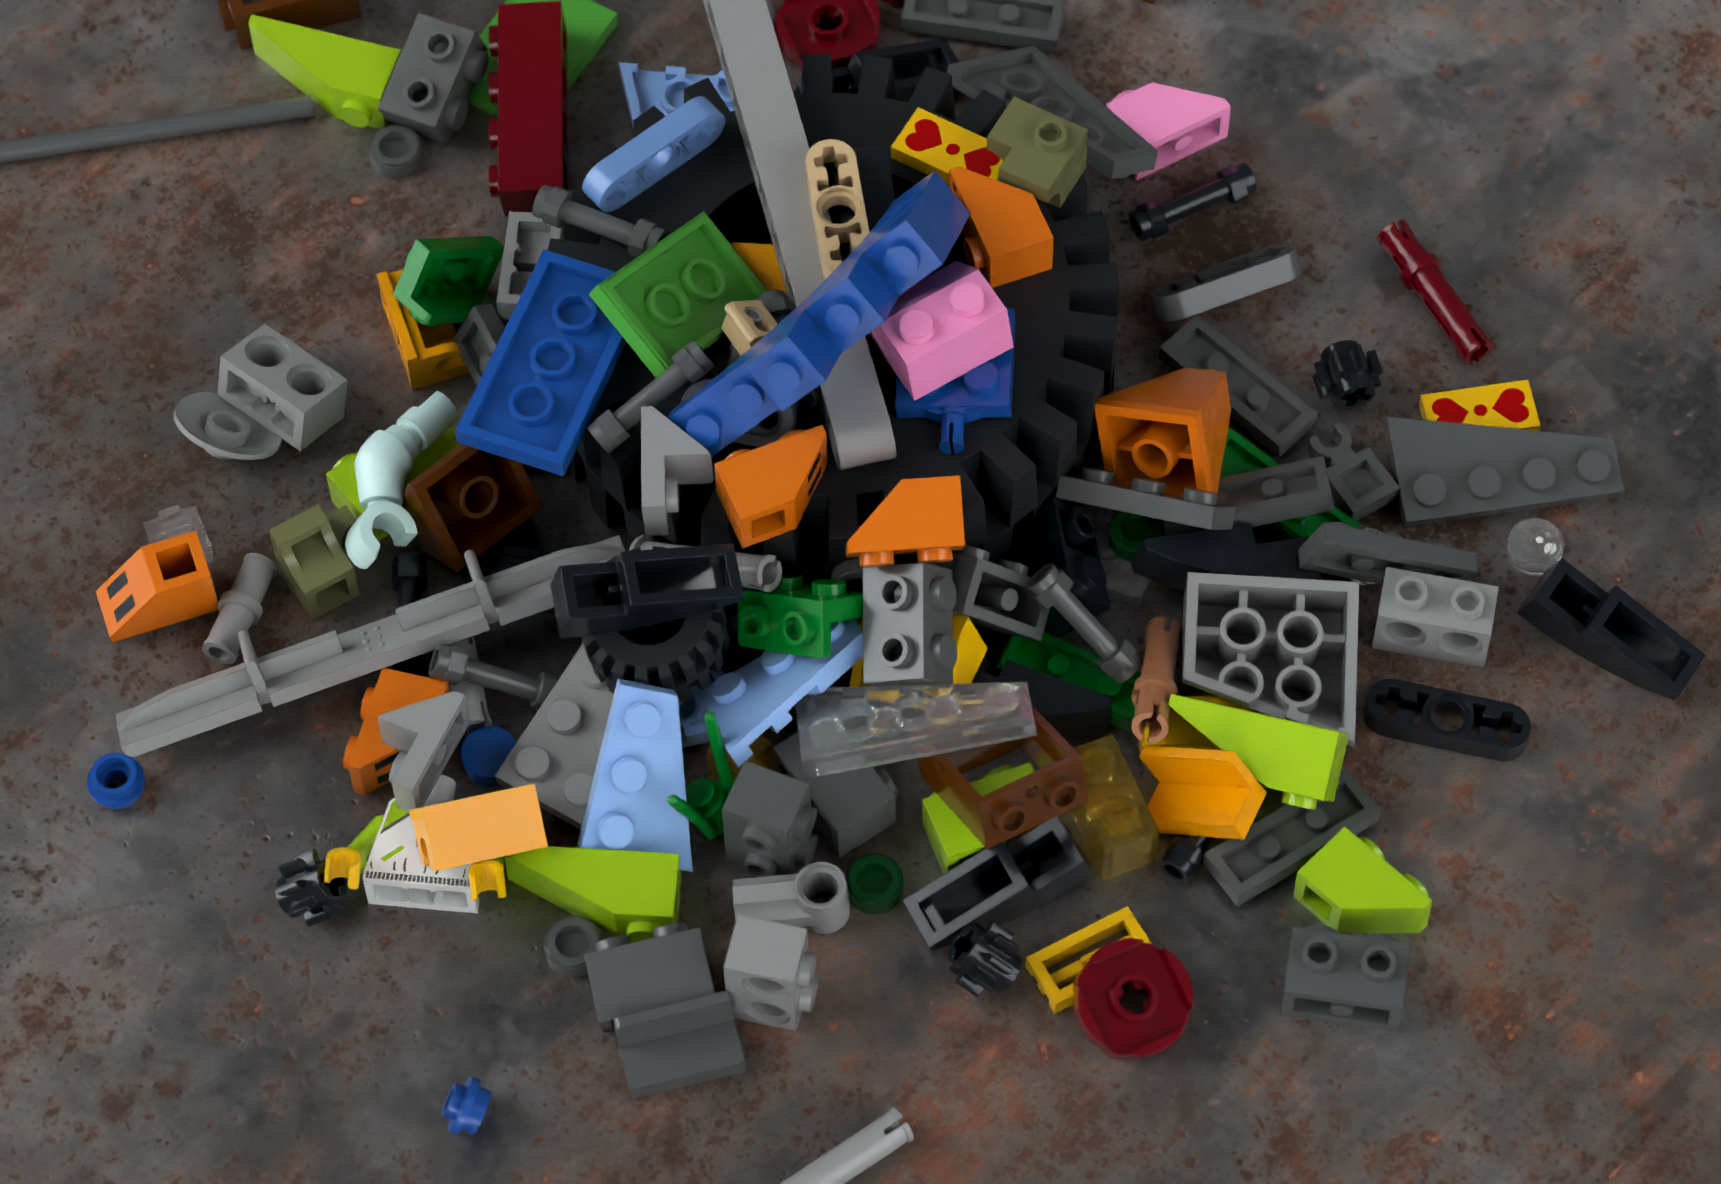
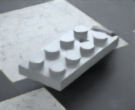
(567, 733)

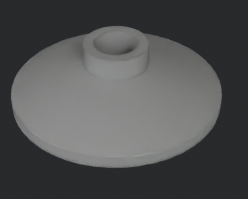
(223, 428)

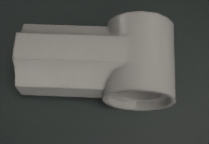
(787, 898)

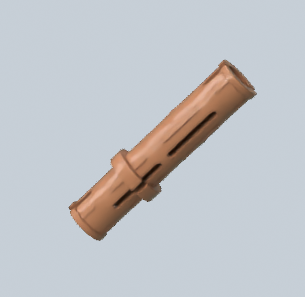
(1156, 680)

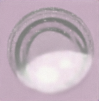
(1534, 546)

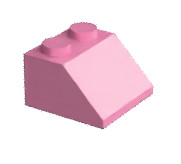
(943, 329)

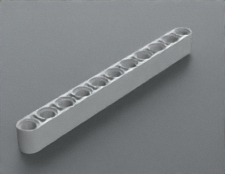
(777, 153)

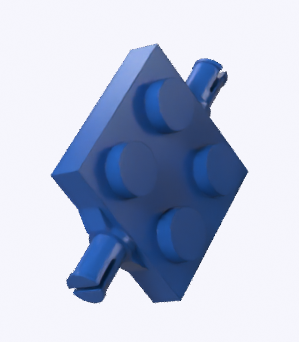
(974, 395)

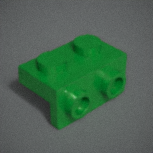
(448, 278)
(796, 615)

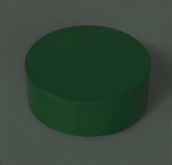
(1129, 531)
(874, 883)

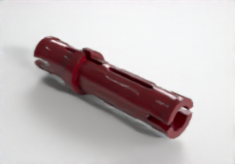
(1422, 274)

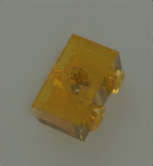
(1116, 817)

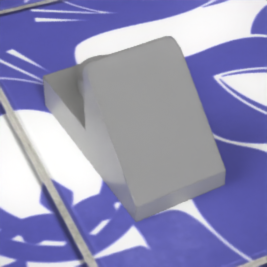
(667, 461)
(427, 738)

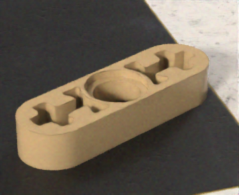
(822, 197)

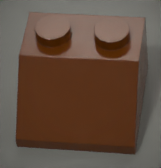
(468, 503)

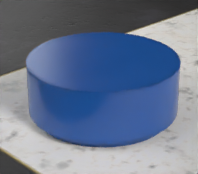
(485, 752)

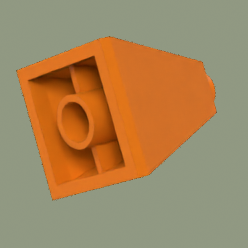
(1167, 429)

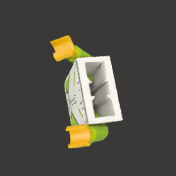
(394, 871)

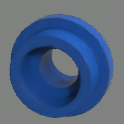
(113, 767)
(466, 1106)

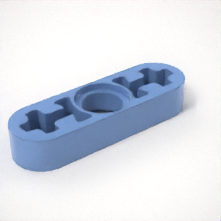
(653, 154)

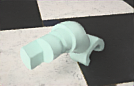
(382, 472)

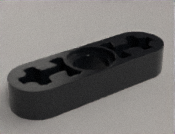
(1467, 706)

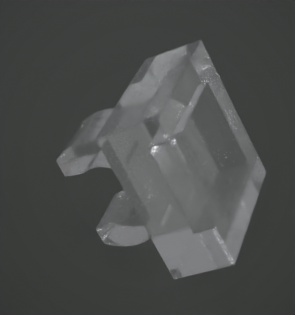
(176, 522)

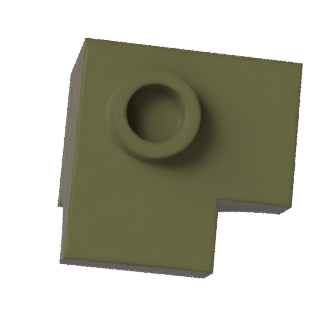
(1038, 151)
(315, 559)

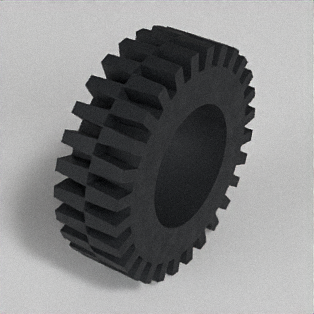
(1007, 462)

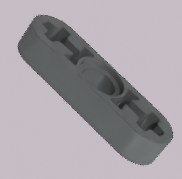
(1225, 282)

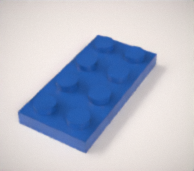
(545, 369)

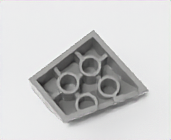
(1274, 645)

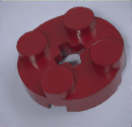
(800, 33)
(1143, 967)

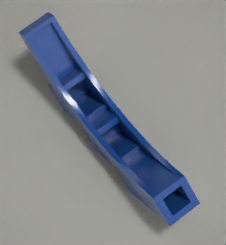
(846, 307)

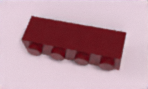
(530, 101)

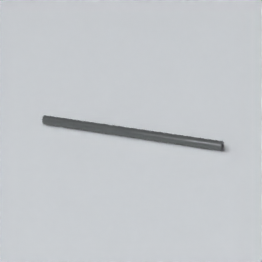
(156, 129)

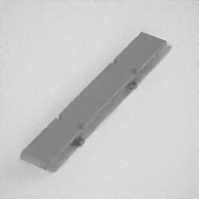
(345, 656)

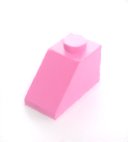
(1172, 120)

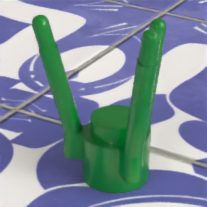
(707, 796)

